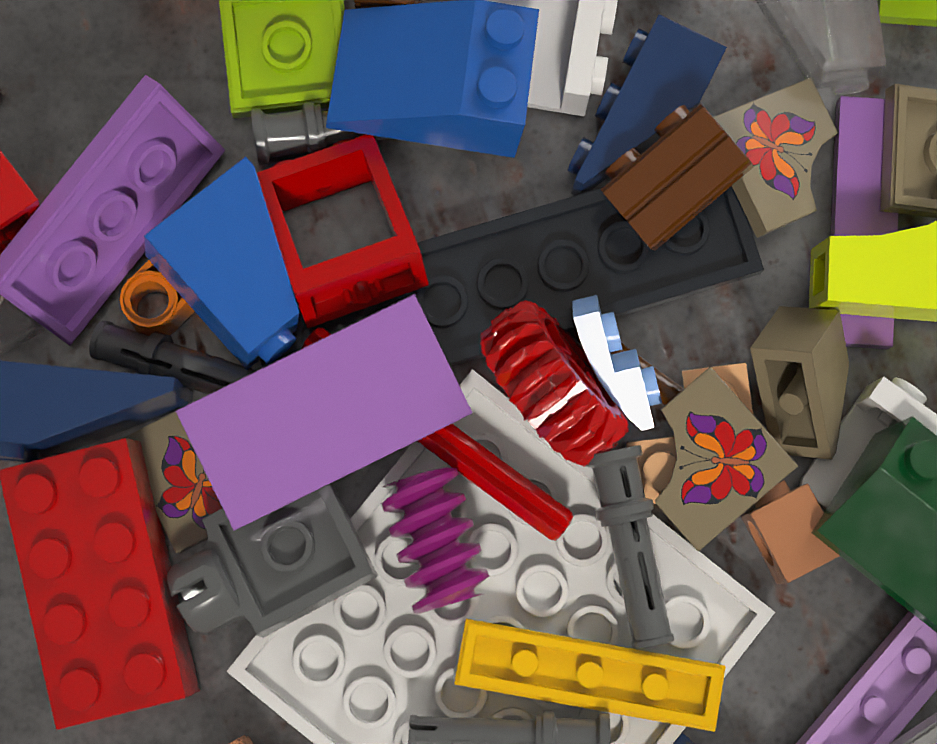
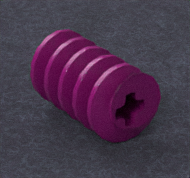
(434, 539)

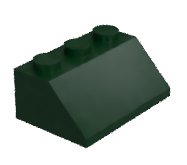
(888, 517)

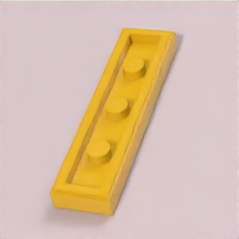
(590, 675)

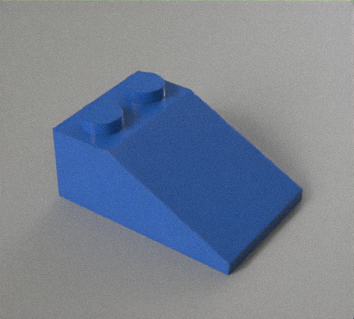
(436, 74)

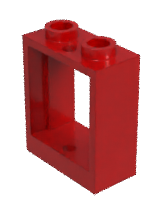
(384, 268)

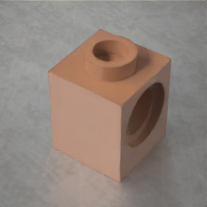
(783, 532)

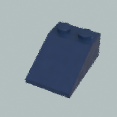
(69, 407)

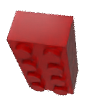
(98, 582)

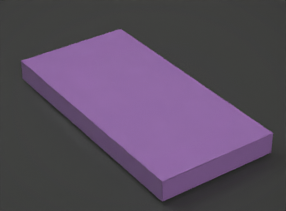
(101, 209)
(324, 412)

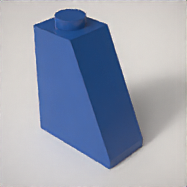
(230, 266)

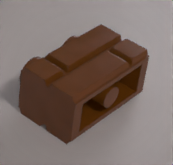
(675, 175)

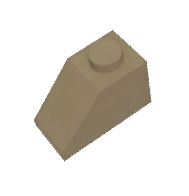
(802, 379)

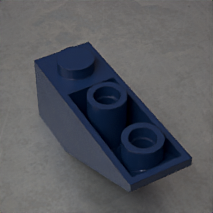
(667, 71)

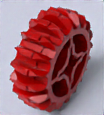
(552, 383)

